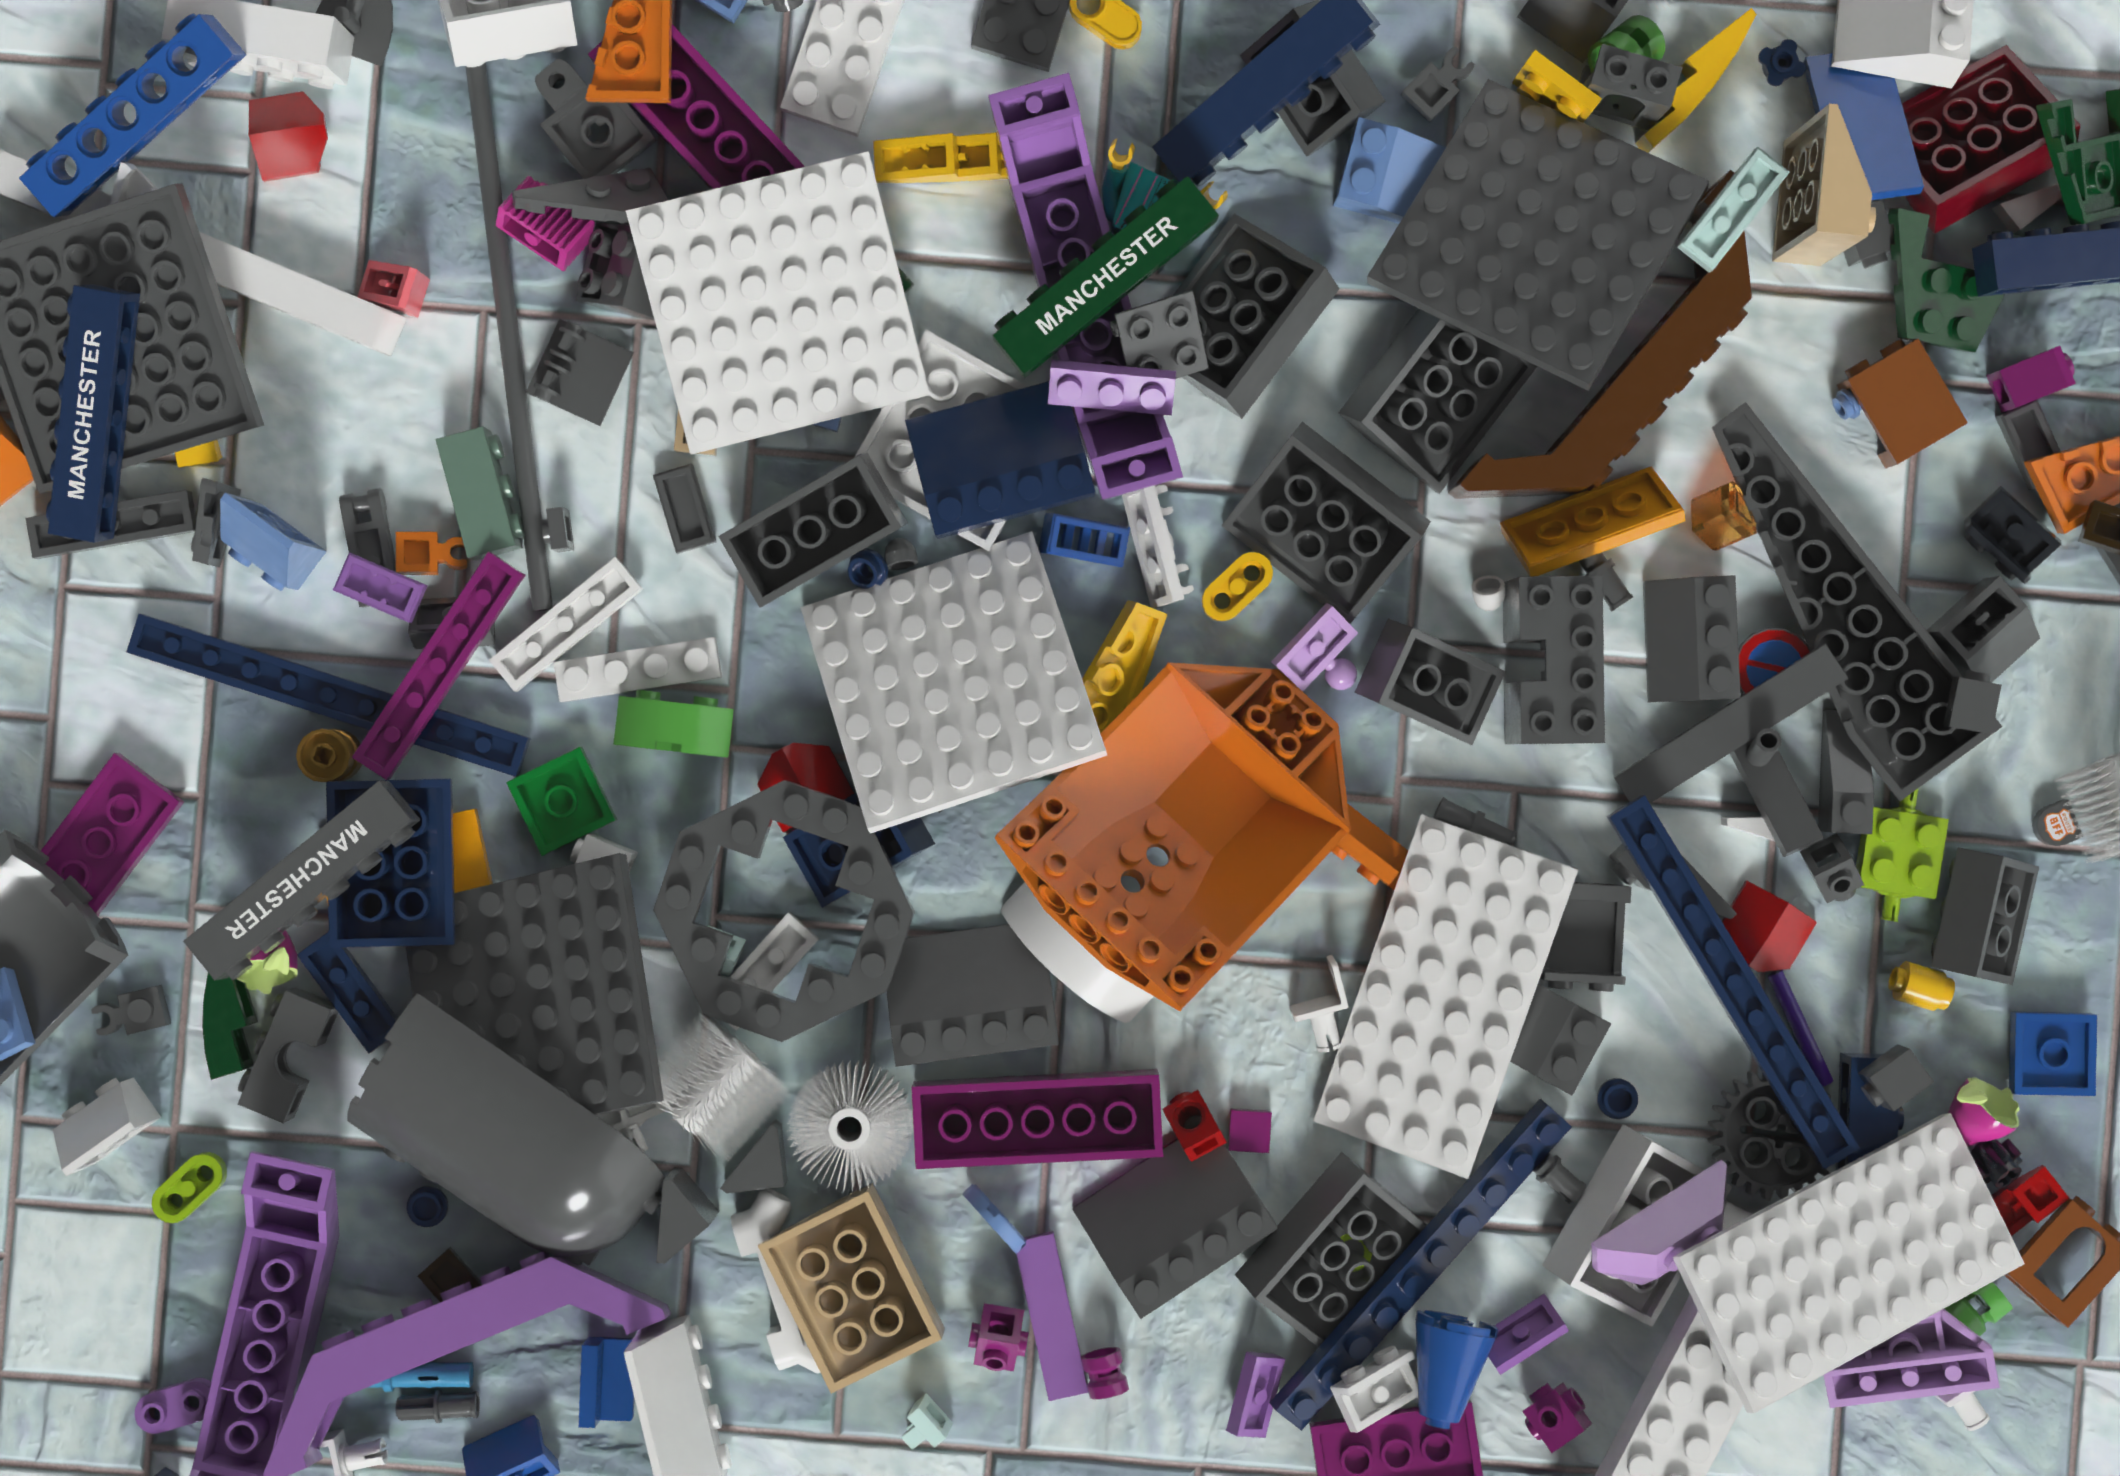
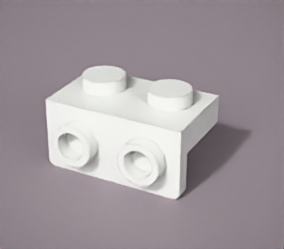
(1376, 1389)

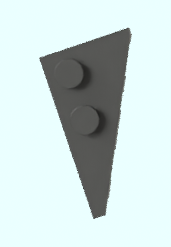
(595, 197)

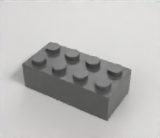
(813, 529)

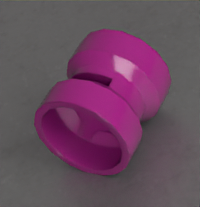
(1104, 1373)

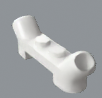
(750, 1229)

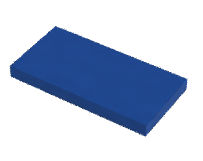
(1874, 122)

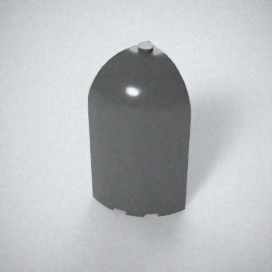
(49, 941)
(502, 1137)

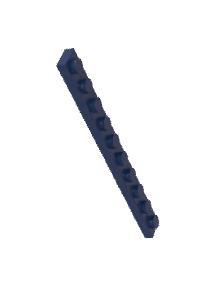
(319, 692)
(1733, 982)
(1421, 1263)

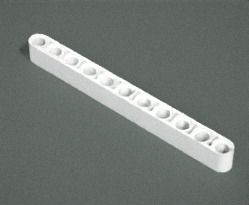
(254, 277)

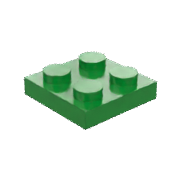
(561, 801)

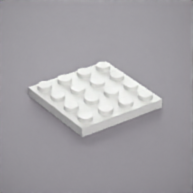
(952, 380)

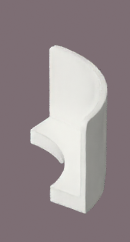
(1070, 960)

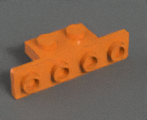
(1373, 849)

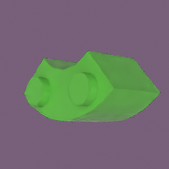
(673, 726)

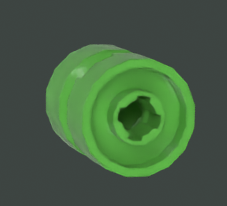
(1634, 35)
(1992, 1308)

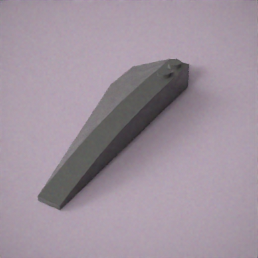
(1840, 599)

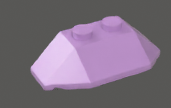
(1646, 1242)
(1922, 1361)

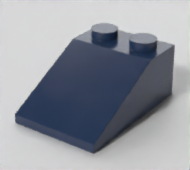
(822, 858)

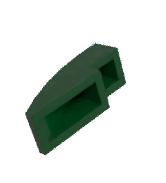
(225, 1013)

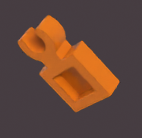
(421, 553)

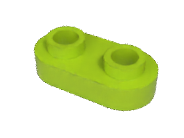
(190, 1185)

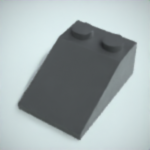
(1430, 681)
(1558, 1040)

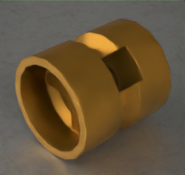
(327, 755)

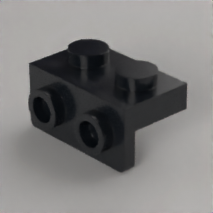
(2010, 535)

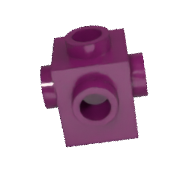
(998, 1337)
(1558, 1428)

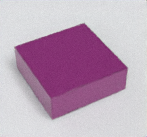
(1249, 1130)

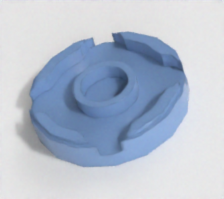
(994, 1218)

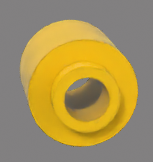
(1921, 986)

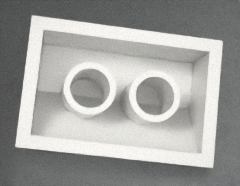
(505, 28)

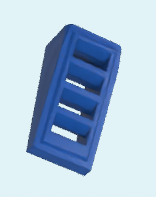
(1050, 535)

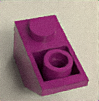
(2032, 378)

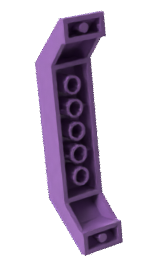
(1060, 221)
(270, 1312)
(440, 1329)

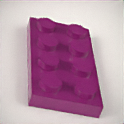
(110, 829)
(1397, 1447)

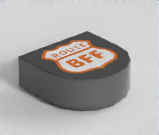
(2053, 826)

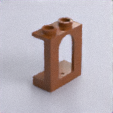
(2068, 1217)

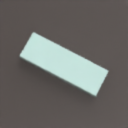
(1733, 209)

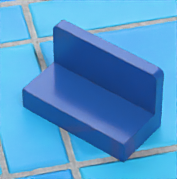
(604, 1382)
(511, 1452)

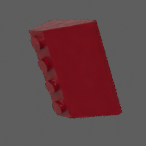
(1977, 137)

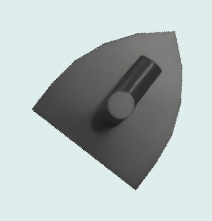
(367, 21)

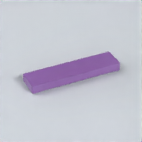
(1051, 1317)

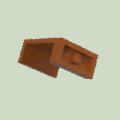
(1904, 400)

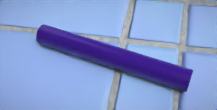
(1800, 1027)

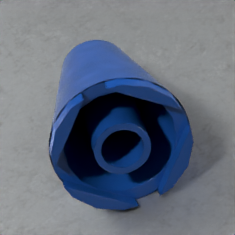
(1449, 1363)

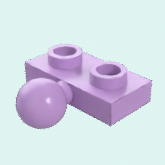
(1317, 649)

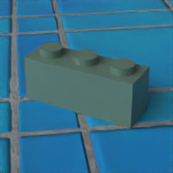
(480, 492)

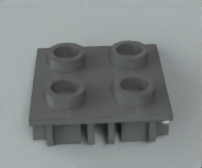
(1162, 335)
(579, 372)

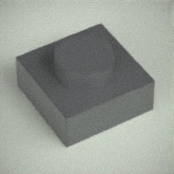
(558, 529)

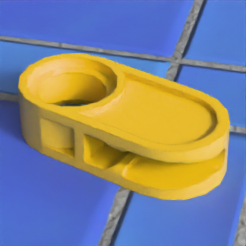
(1112, 23)

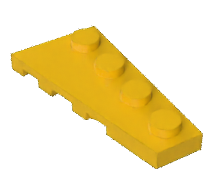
(1123, 661)

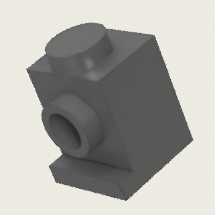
(1837, 878)

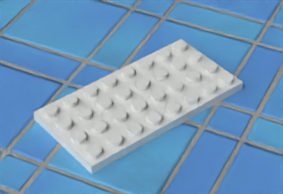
(1445, 995)
(1848, 1262)

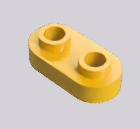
(1237, 587)

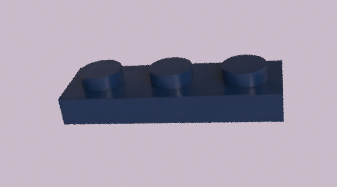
(349, 992)

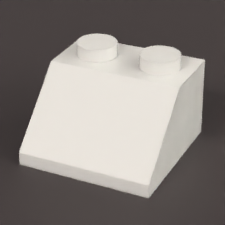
(103, 1124)

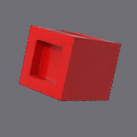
(1205, 1136)

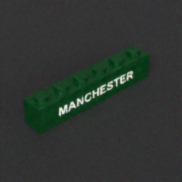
(1105, 276)

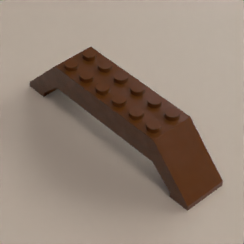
(1635, 390)

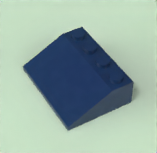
(998, 459)
(412, 888)

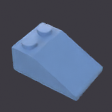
(1384, 170)
(268, 542)

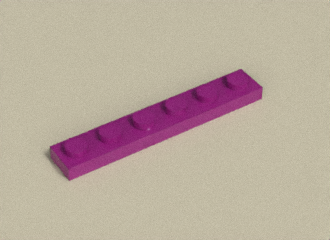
(438, 666)

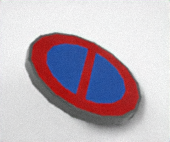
(1767, 654)

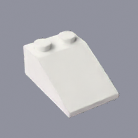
(1904, 38)

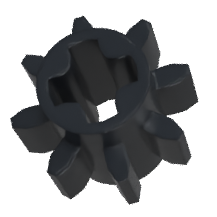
(1997, 1162)

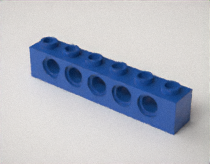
(215, 57)

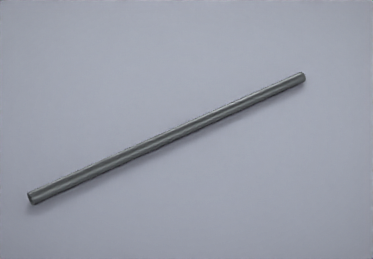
(509, 339)

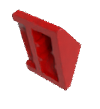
(287, 135)
(808, 766)
(1767, 929)

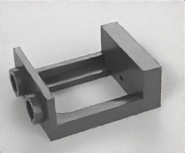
(1632, 83)

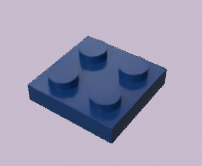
(2053, 1053)

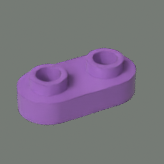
(173, 1406)

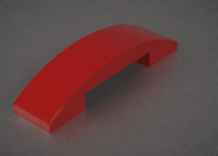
(2029, 1199)

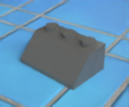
(1332, 103)
(1691, 639)
(1984, 915)

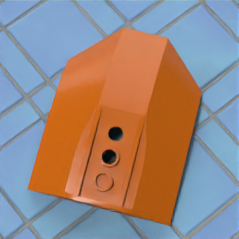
(1222, 776)

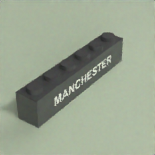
(302, 881)

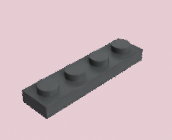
(135, 522)

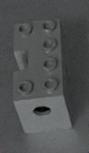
(1568, 624)

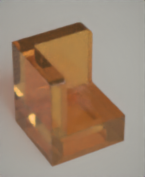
(1722, 516)

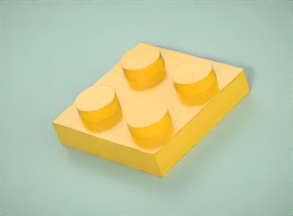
(1555, 88)

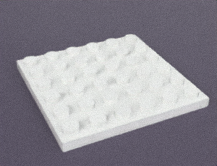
(778, 302)
(952, 682)

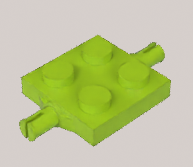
(1902, 854)

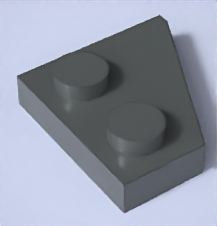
(206, 541)

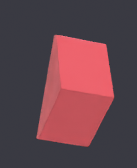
(394, 287)

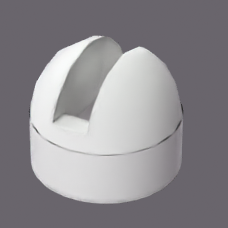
(1488, 592)

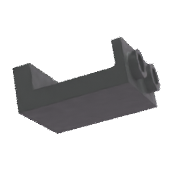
(1589, 938)

